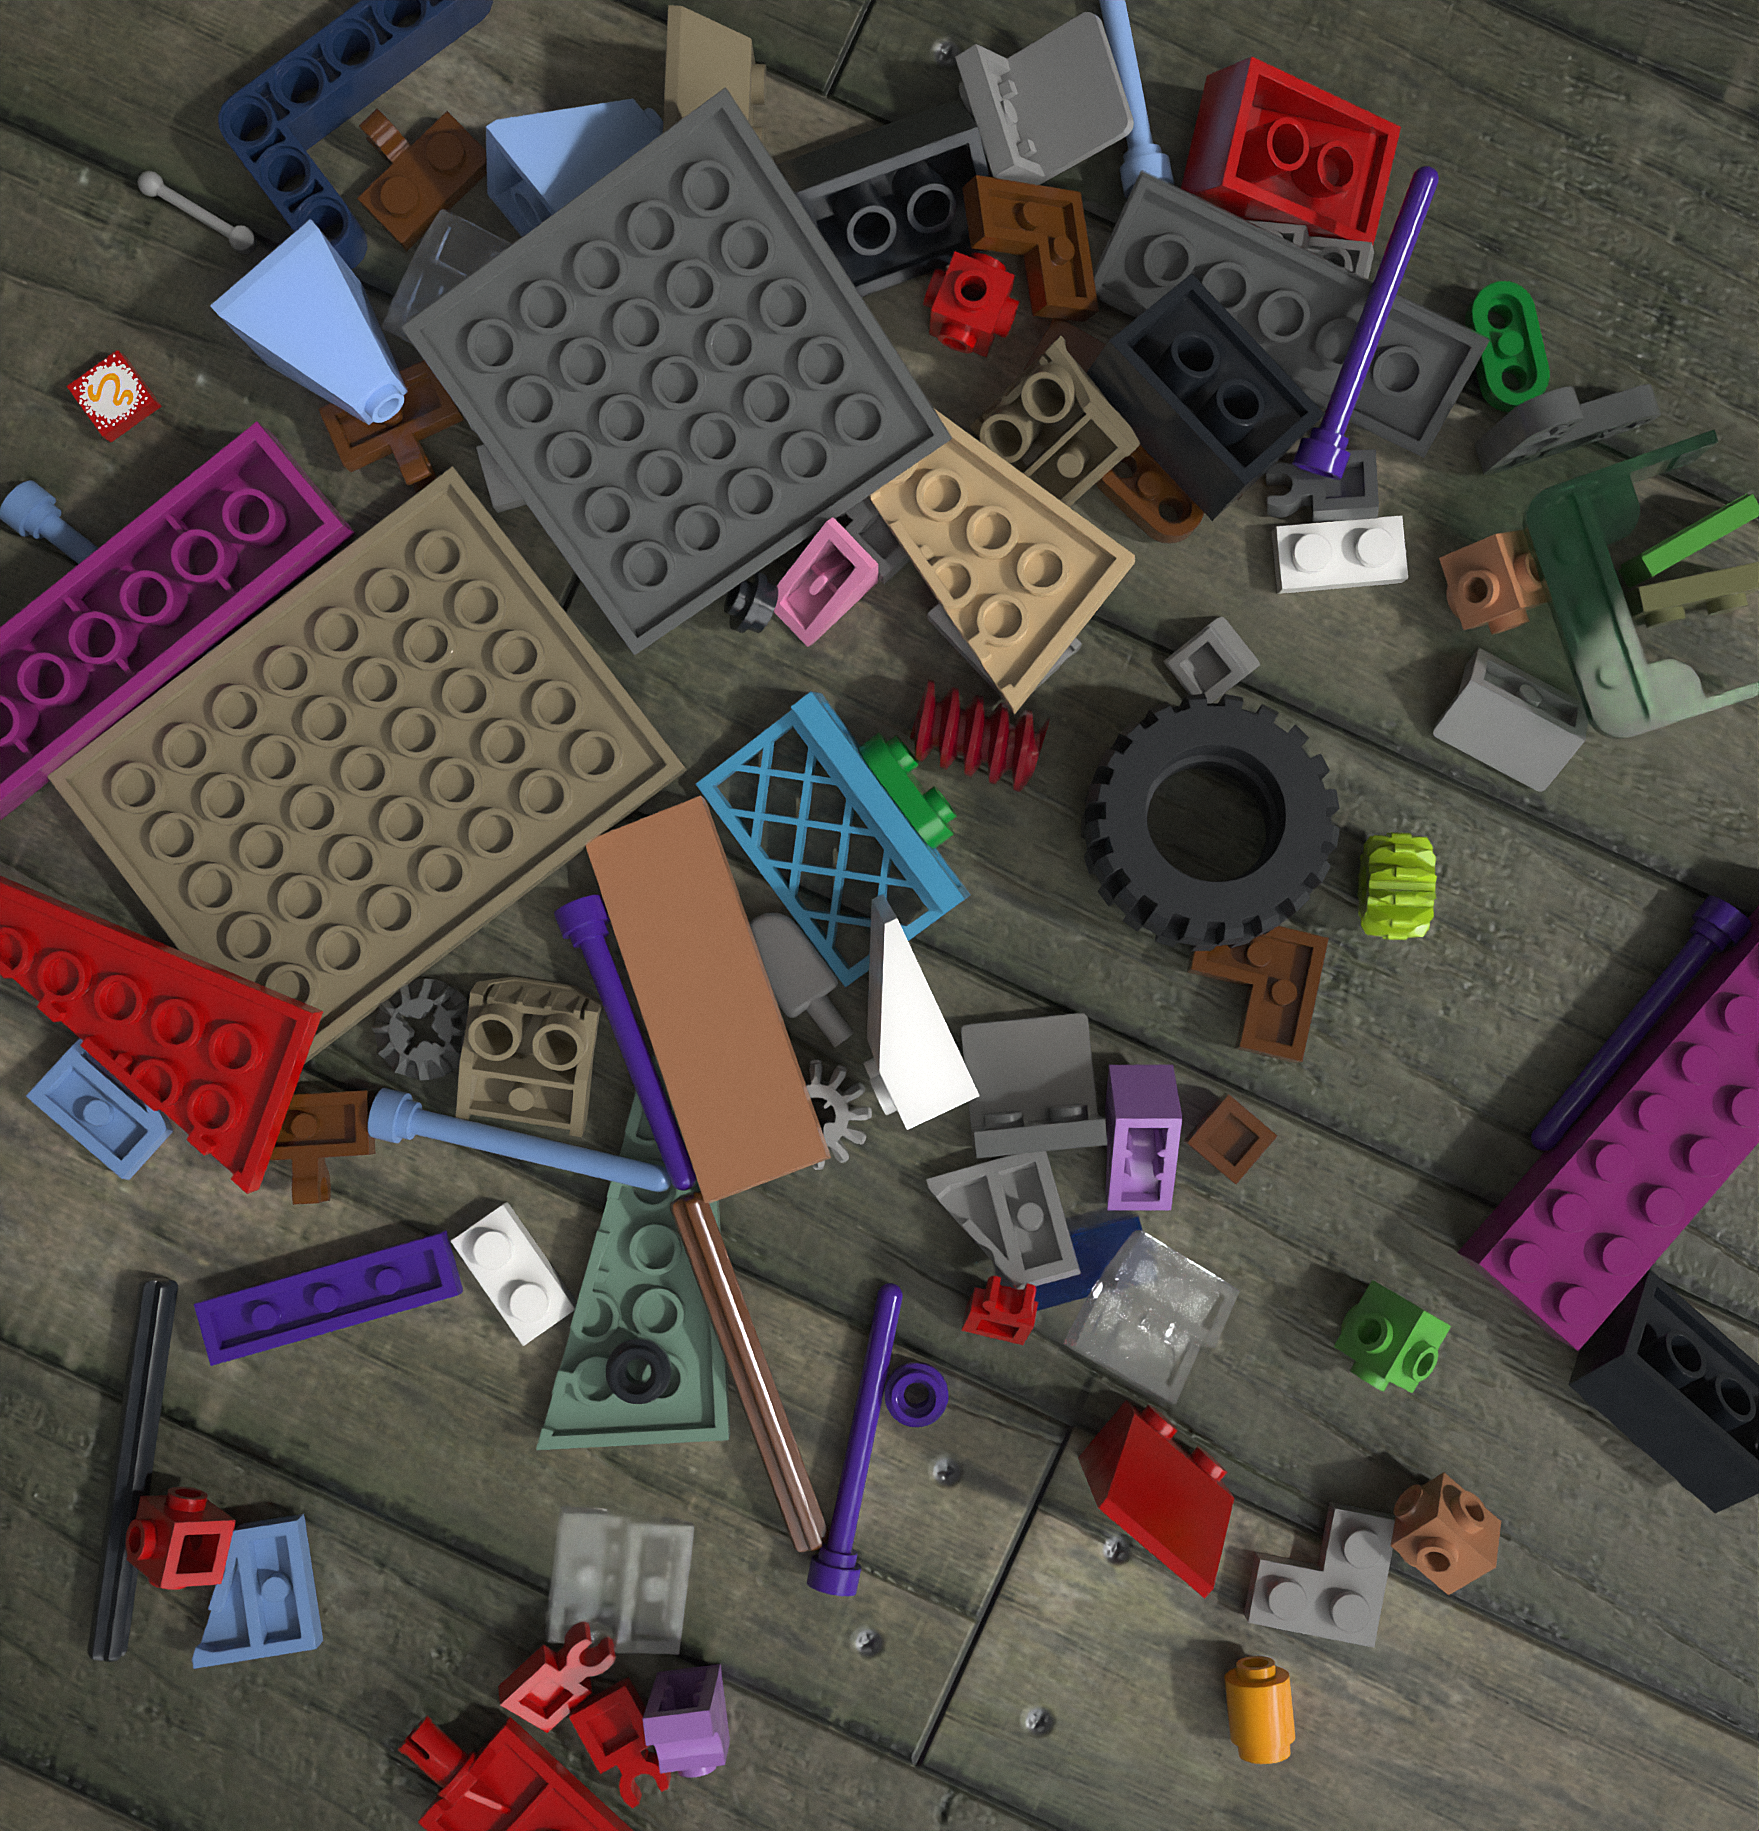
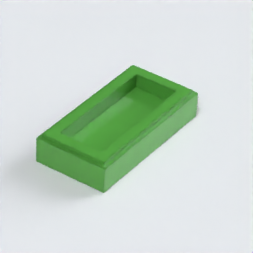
(1689, 540)

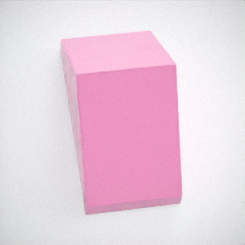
(824, 582)

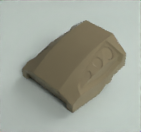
(1056, 426)
(528, 1053)

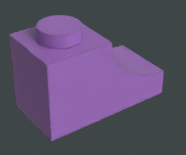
(1141, 1136)
(688, 1720)

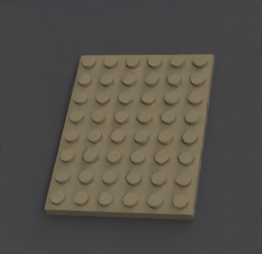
(370, 764)

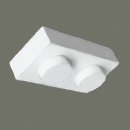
(1339, 554)
(515, 1273)

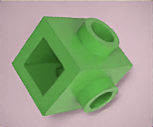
(1390, 1339)

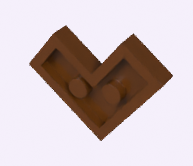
(1046, 229)
(1282, 988)

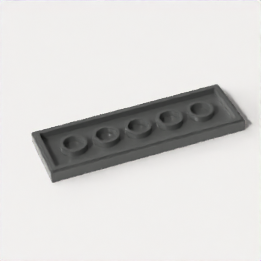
(1292, 306)

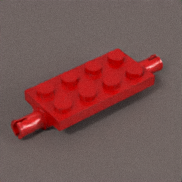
(503, 1785)

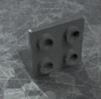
(1032, 1085)

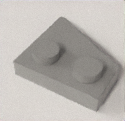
(1012, 1216)

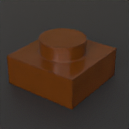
(1230, 1138)

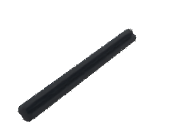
(132, 1465)

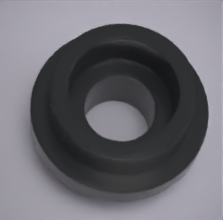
(751, 604)
(635, 1390)

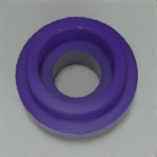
(921, 1413)

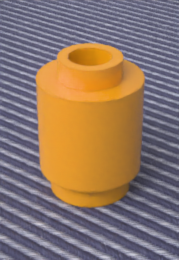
(1260, 1710)

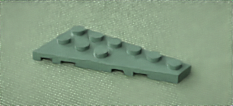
(646, 1289)

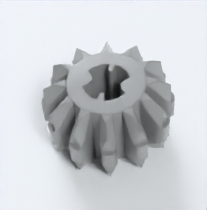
(838, 1127)

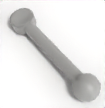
(240, 237)

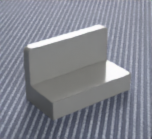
(1513, 721)

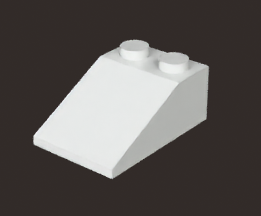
(913, 1051)

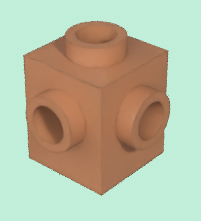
(1493, 582)
(1445, 1533)

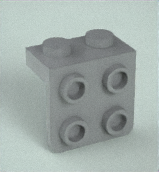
(1046, 101)

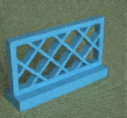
(839, 755)

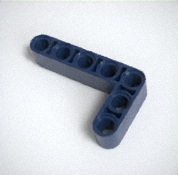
(340, 95)

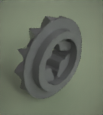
(394, 1036)

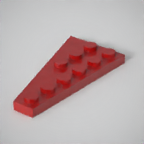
(165, 1024)

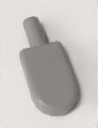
(798, 974)

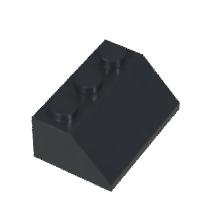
(893, 195)
(1202, 396)
(1676, 1392)

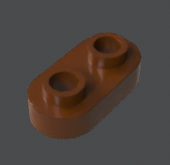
(1145, 492)

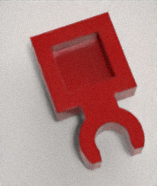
(1001, 1312)
(553, 1682)
(614, 1735)

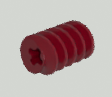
(977, 736)

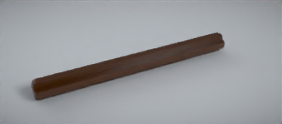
(749, 1371)

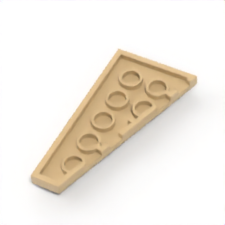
(1001, 558)

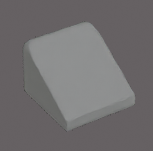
(1212, 661)

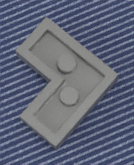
(1339, 1594)

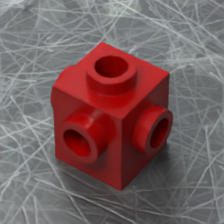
(965, 323)
(180, 1539)

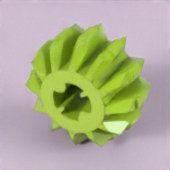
(1396, 886)

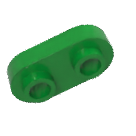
(1511, 350)
(925, 810)

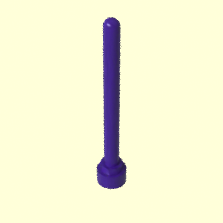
(1325, 448)
(585, 925)
(1714, 929)
(835, 1567)

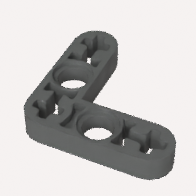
(1559, 423)

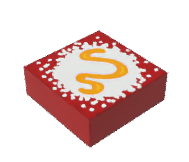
(114, 396)

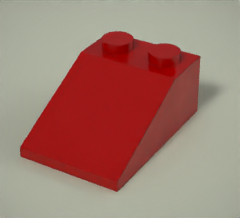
(1289, 153)
(1161, 1492)

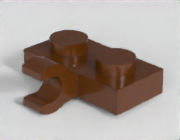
(421, 175)
(424, 412)
(321, 1128)

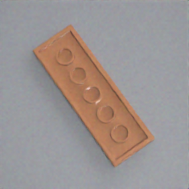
(706, 1000)

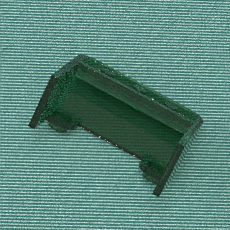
(1568, 543)

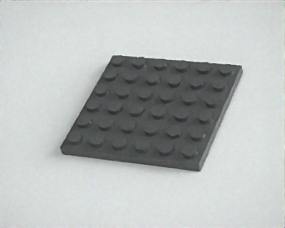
(678, 374)

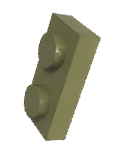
(1718, 590)

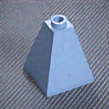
(556, 155)
(316, 326)

